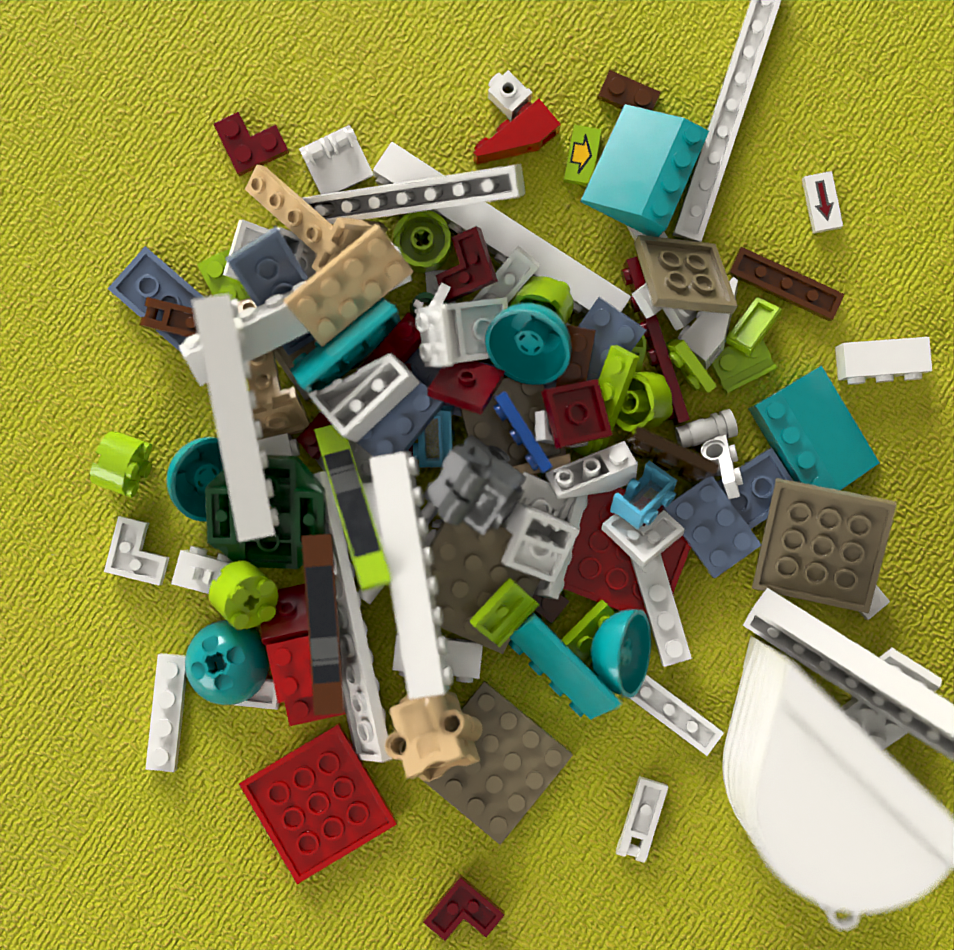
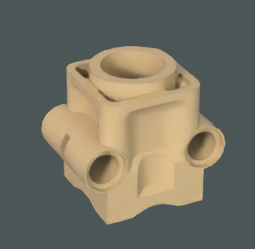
(432, 736)

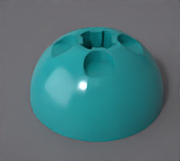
(529, 343)
(191, 472)
(622, 652)
(240, 668)

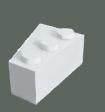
(365, 397)

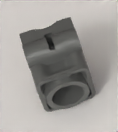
(476, 486)

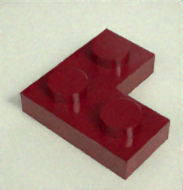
(248, 150)
(474, 268)
(460, 903)

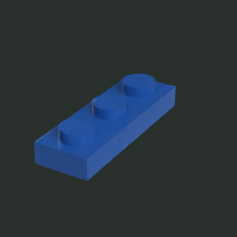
(521, 433)

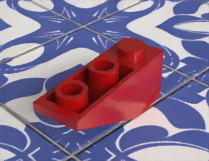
(522, 135)

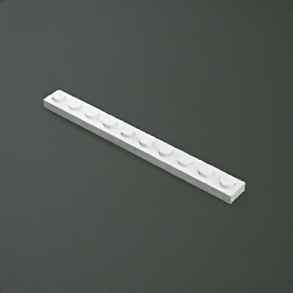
(726, 120)

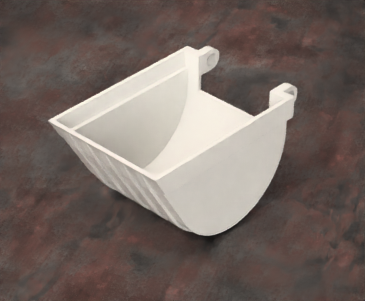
(826, 798)

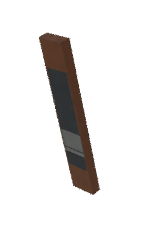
(323, 624)

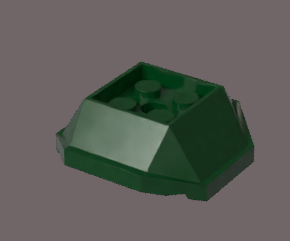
(299, 509)

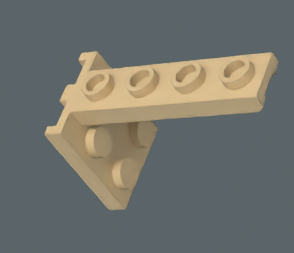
(303, 220)
(276, 408)

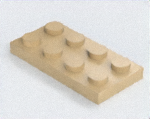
(348, 285)

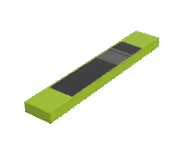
(353, 508)

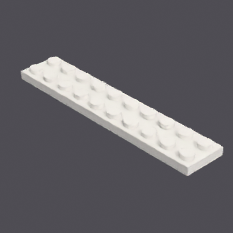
(360, 686)

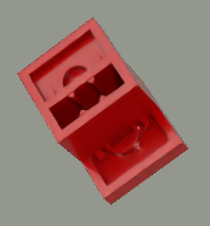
(293, 679)

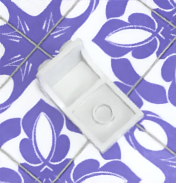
(456, 331)

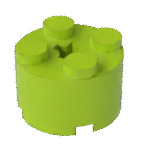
(418, 226)
(547, 293)
(646, 402)
(121, 463)
(244, 595)

